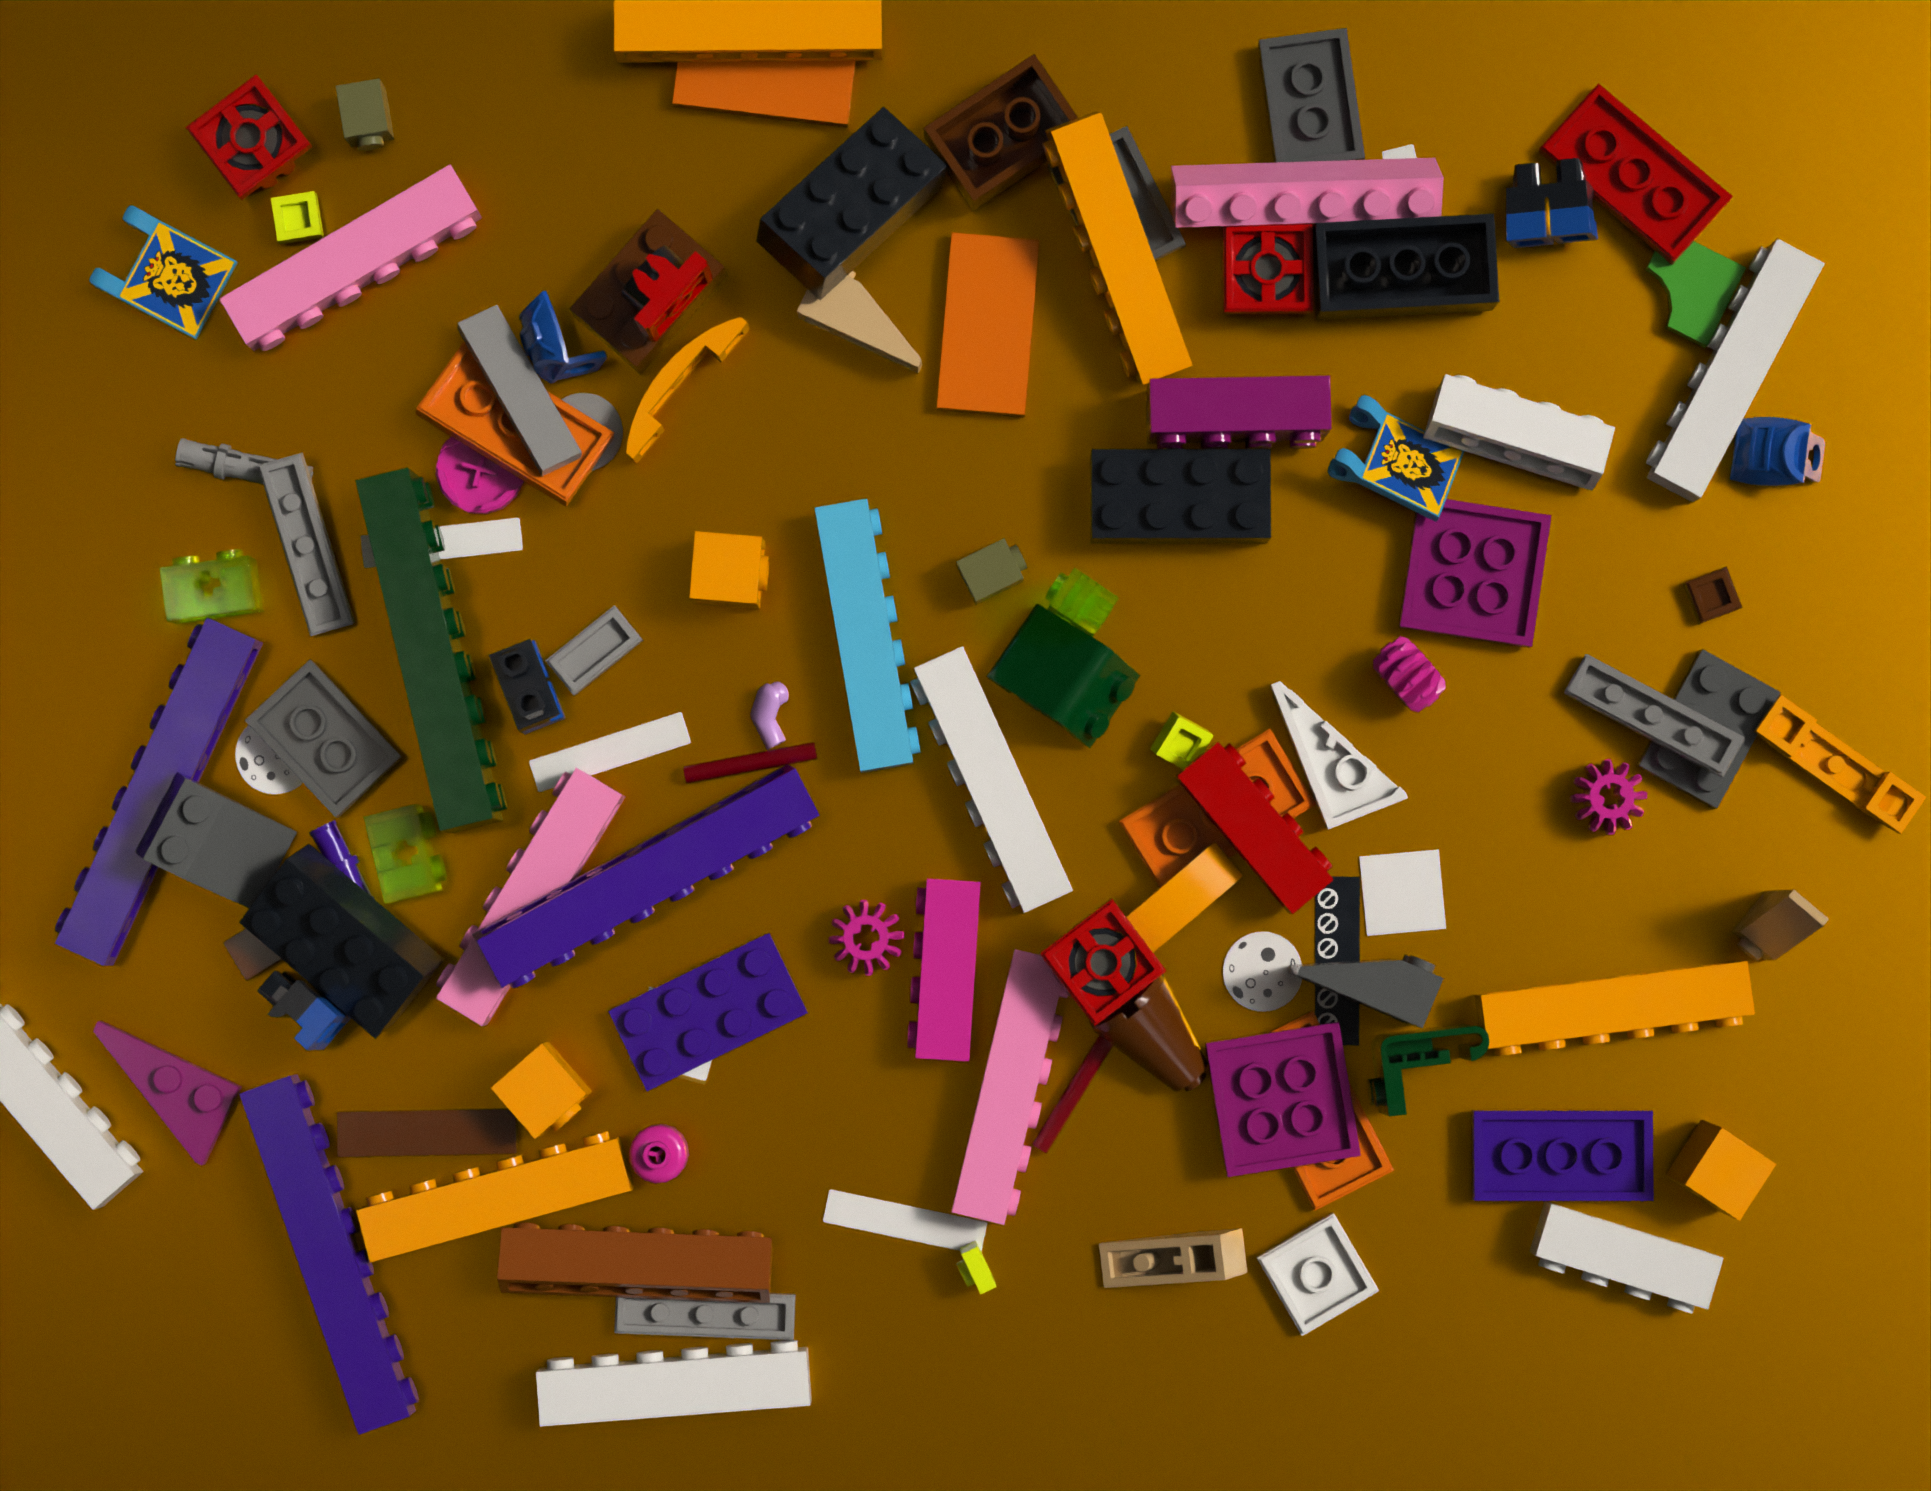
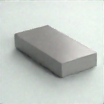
(594, 650)

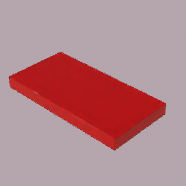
(1638, 174)

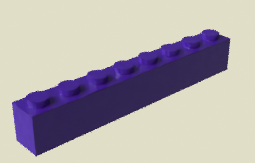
(181, 743)
(645, 876)
(329, 1253)

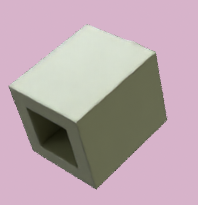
(365, 114)
(992, 570)

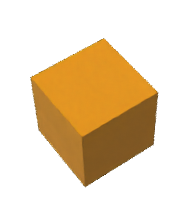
(728, 570)
(542, 1091)
(1720, 1169)

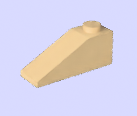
(857, 318)
(1777, 924)
(1174, 1258)

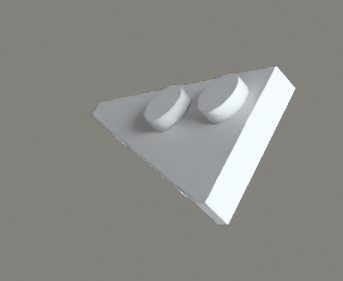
(1337, 773)

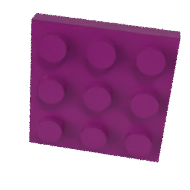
(1476, 573)
(1282, 1099)

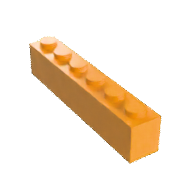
(747, 30)
(1118, 248)
(1616, 1005)
(494, 1198)

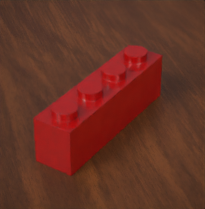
(1254, 827)

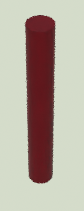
(750, 762)
(1072, 1094)

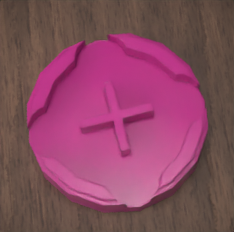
(473, 480)

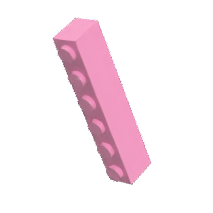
(1305, 192)
(351, 259)
(553, 858)
(1009, 1090)

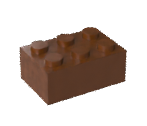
(999, 131)
(612, 317)

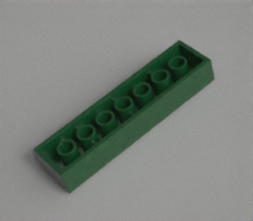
(430, 650)

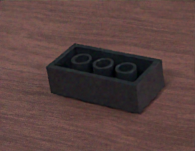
(851, 203)
(1405, 266)
(1180, 496)
(341, 940)

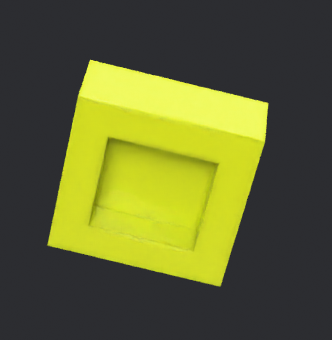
(297, 217)
(1181, 741)
(975, 1268)

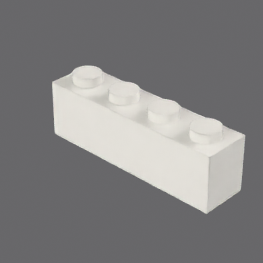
(1519, 431)
(1626, 1256)

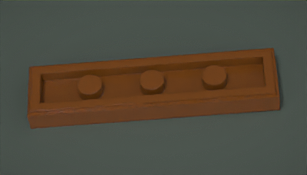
(426, 1132)

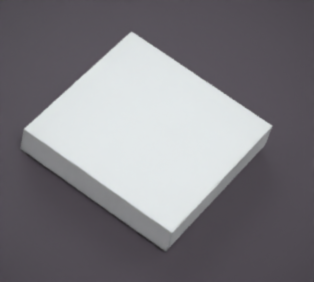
(1317, 1273)

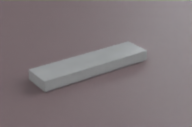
(519, 390)
(306, 544)
(1654, 715)
(708, 1318)

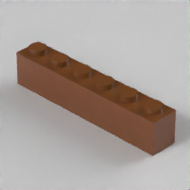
(635, 1263)

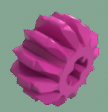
(1409, 674)
(1622, 791)
(855, 927)

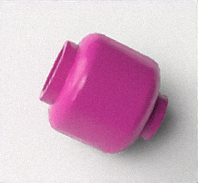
(670, 1141)

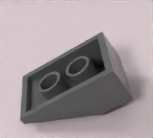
(214, 841)
(1390, 986)

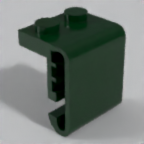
(1064, 674)
(1412, 1050)

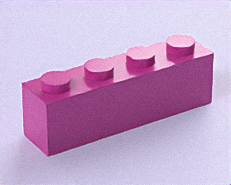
(946, 969)

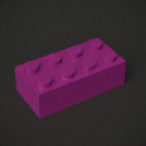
(1238, 411)

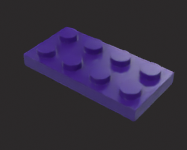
(708, 1012)
(1562, 1155)

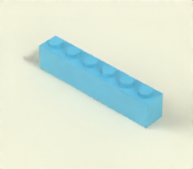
(864, 635)

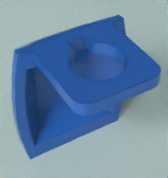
(546, 346)
(1776, 452)

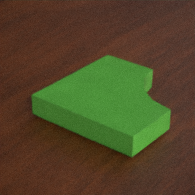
(1696, 290)

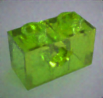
(236, 596)
(1081, 601)
(387, 837)

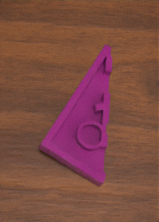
(183, 1094)

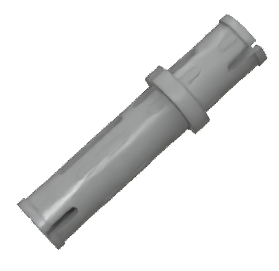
(221, 460)

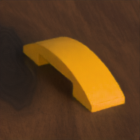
(718, 342)
(1838, 765)
(1184, 896)

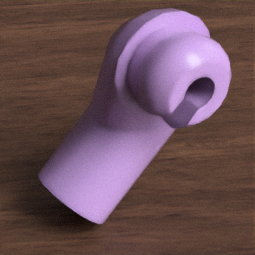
(764, 712)

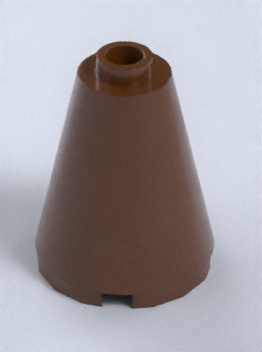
(1156, 1036)

